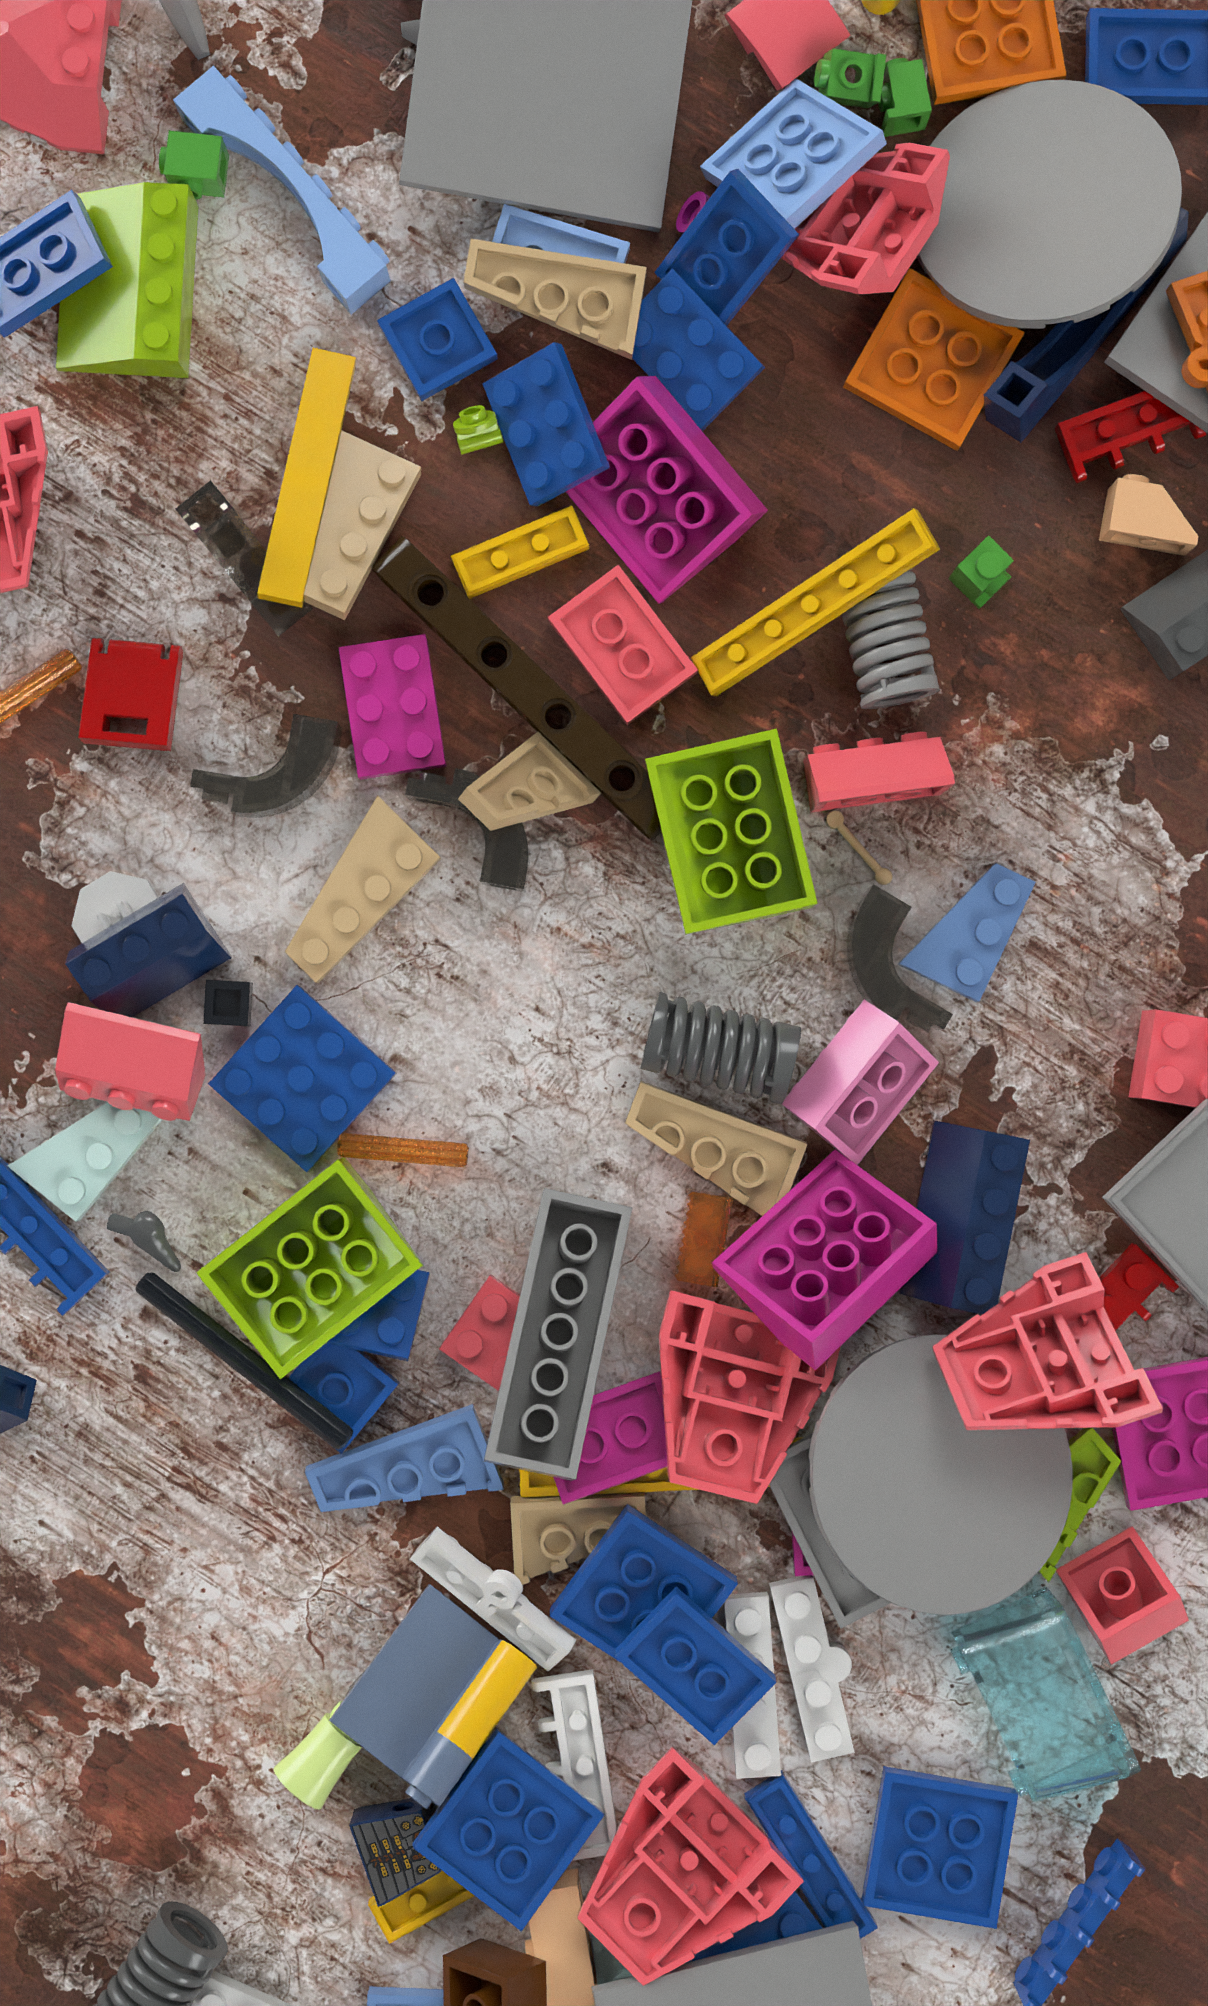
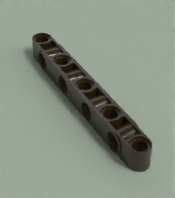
(519, 681)

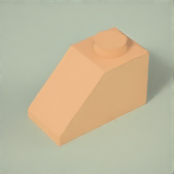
(1145, 517)

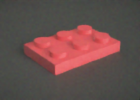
(622, 645)
(484, 1332)

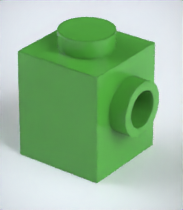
(195, 161)

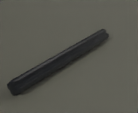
(244, 1360)

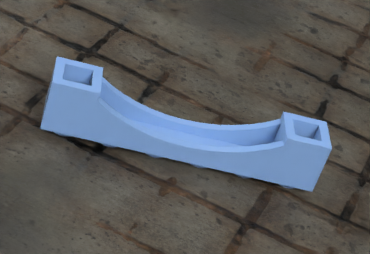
(350, 264)

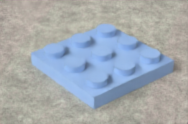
(797, 150)

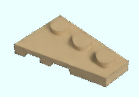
(527, 786)

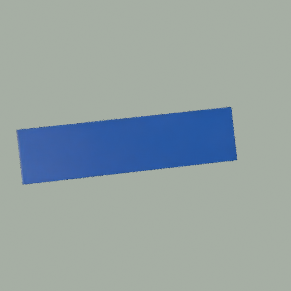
(807, 1851)

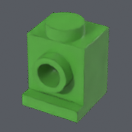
(868, 78)
(904, 97)
(982, 572)

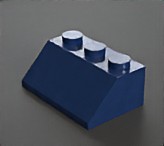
(147, 955)

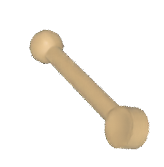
(835, 821)

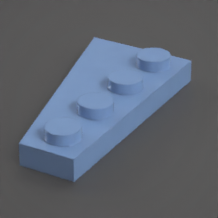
(412, 1463)

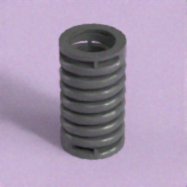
(721, 1036)
(168, 1961)

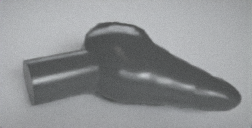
(148, 1234)

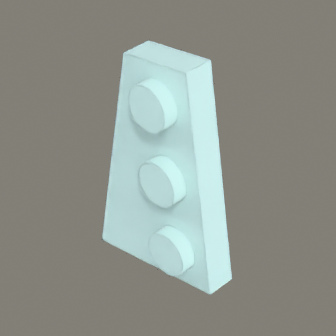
(85, 1157)

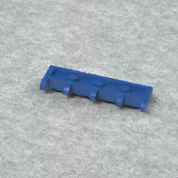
(46, 1241)
(1074, 1929)

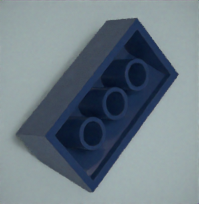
(973, 1196)

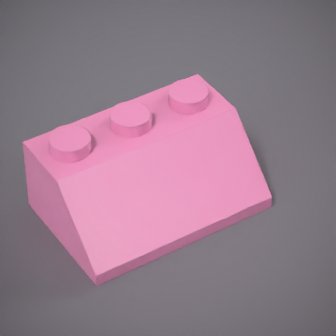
(860, 1081)

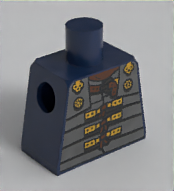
(385, 1846)

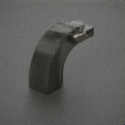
(236, 551)
(294, 779)
(506, 848)
(872, 965)

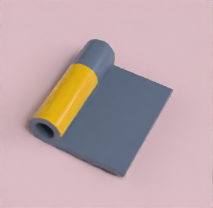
(433, 1696)

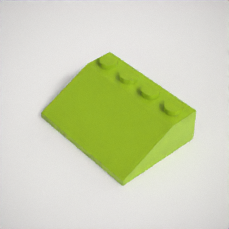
(142, 307)
(731, 832)
(310, 1267)

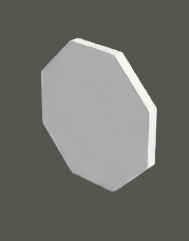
(108, 902)

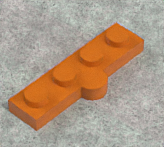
(1190, 306)

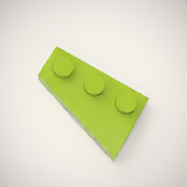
(1092, 1469)

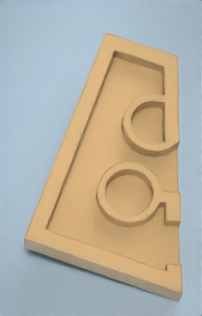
(555, 1534)

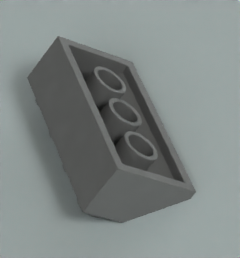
(1174, 617)

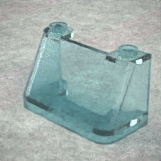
(1044, 1698)

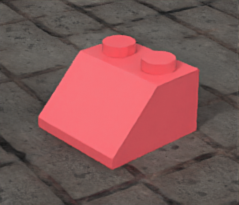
(1122, 1595)

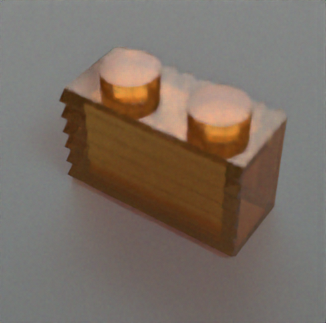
(702, 1236)

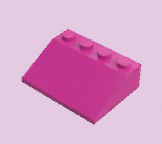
(668, 490)
(827, 1257)

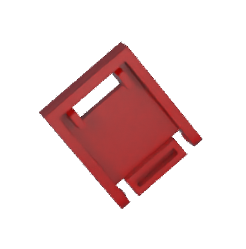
(131, 684)

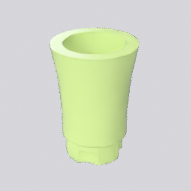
(317, 1762)

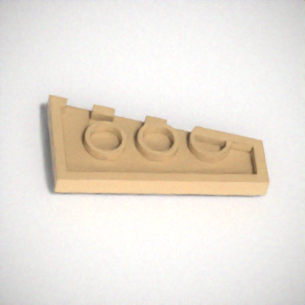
(567, 291)
(358, 515)
(367, 882)
(732, 1152)

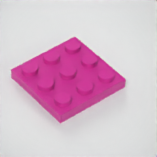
(1168, 1452)

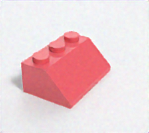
(877, 772)
(129, 1062)

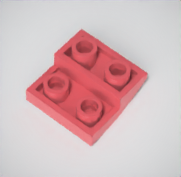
(786, 34)

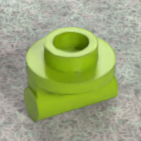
(477, 429)

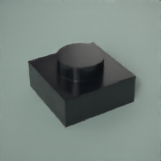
(228, 1003)

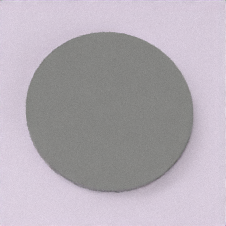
(1051, 204)
(919, 1501)

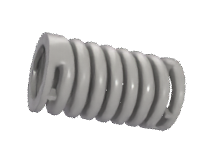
(897, 617)

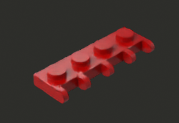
(1118, 427)
(1129, 1283)

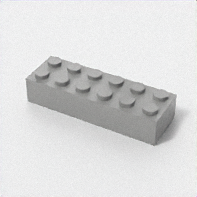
(558, 1335)

